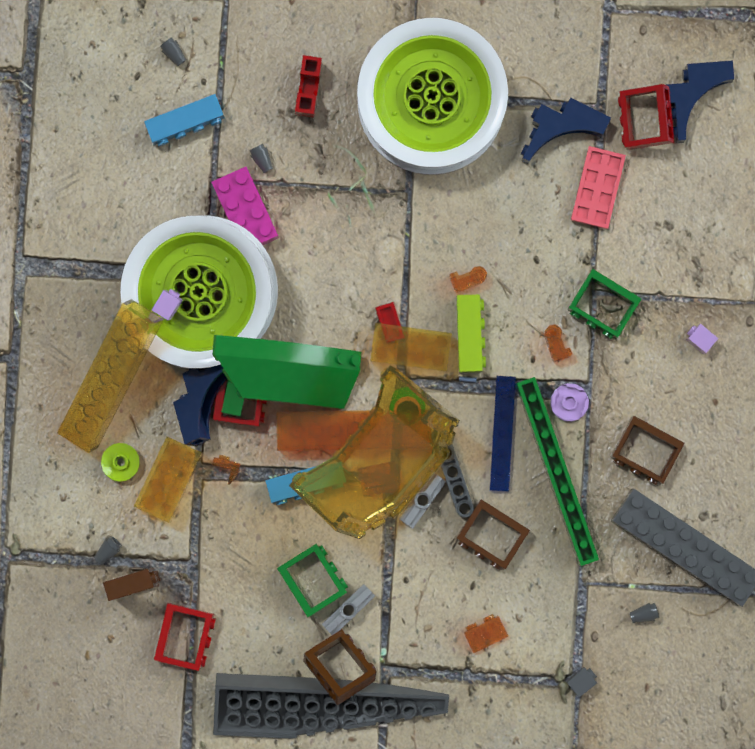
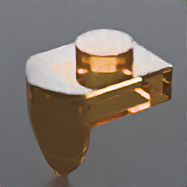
(224, 461)

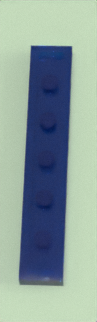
(502, 433)

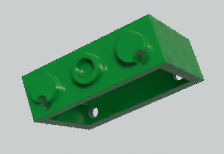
(613, 287)
(330, 568)

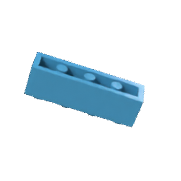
(184, 120)
(280, 490)

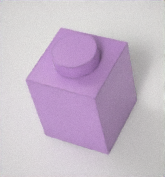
(167, 304)
(701, 338)

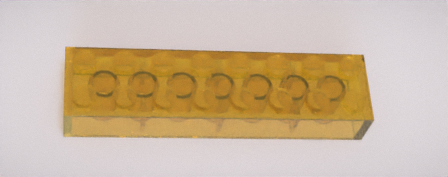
(110, 375)

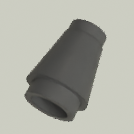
(173, 51)
(261, 158)
(107, 550)
(645, 613)

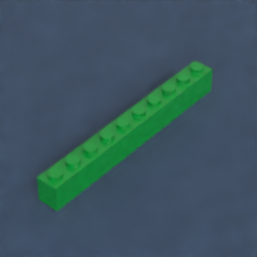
(557, 471)

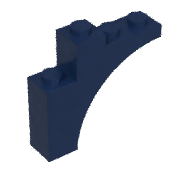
(699, 80)
(552, 124)
(195, 407)

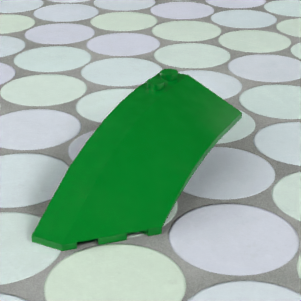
(288, 370)

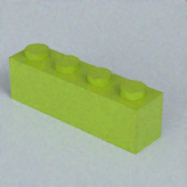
(469, 333)

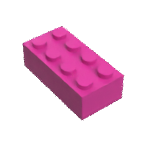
(244, 204)

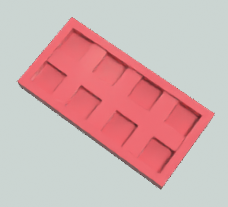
(598, 187)

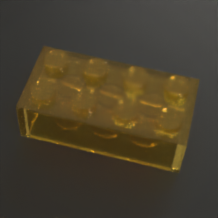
(411, 347)
(168, 479)

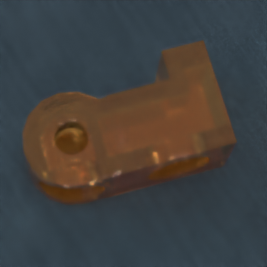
(468, 280)
(555, 343)

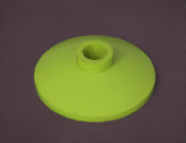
(110, 459)

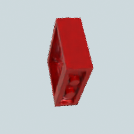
(664, 114)
(218, 415)
(165, 631)

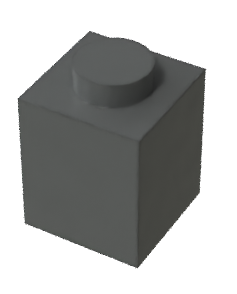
(582, 681)

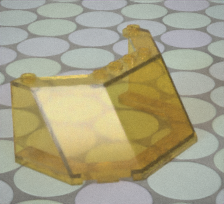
(382, 461)

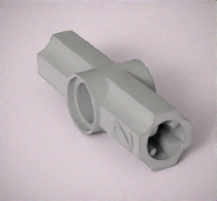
(414, 510)
(357, 600)

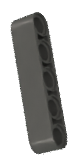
(458, 480)

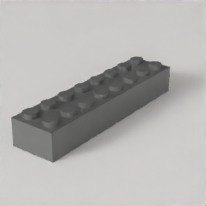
(686, 547)

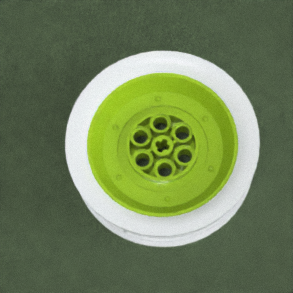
(458, 59)
(209, 245)

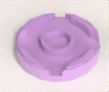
(569, 402)

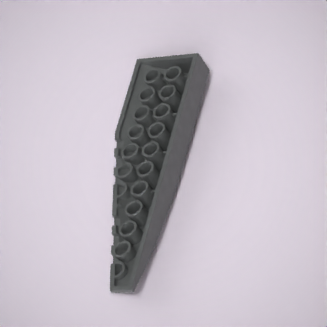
(301, 706)

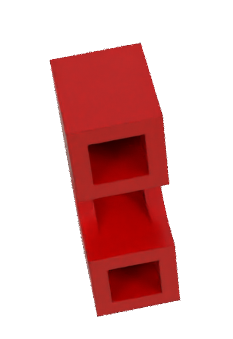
(308, 86)

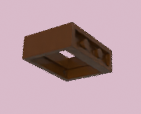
(657, 433)
(479, 551)
(131, 583)
(326, 680)

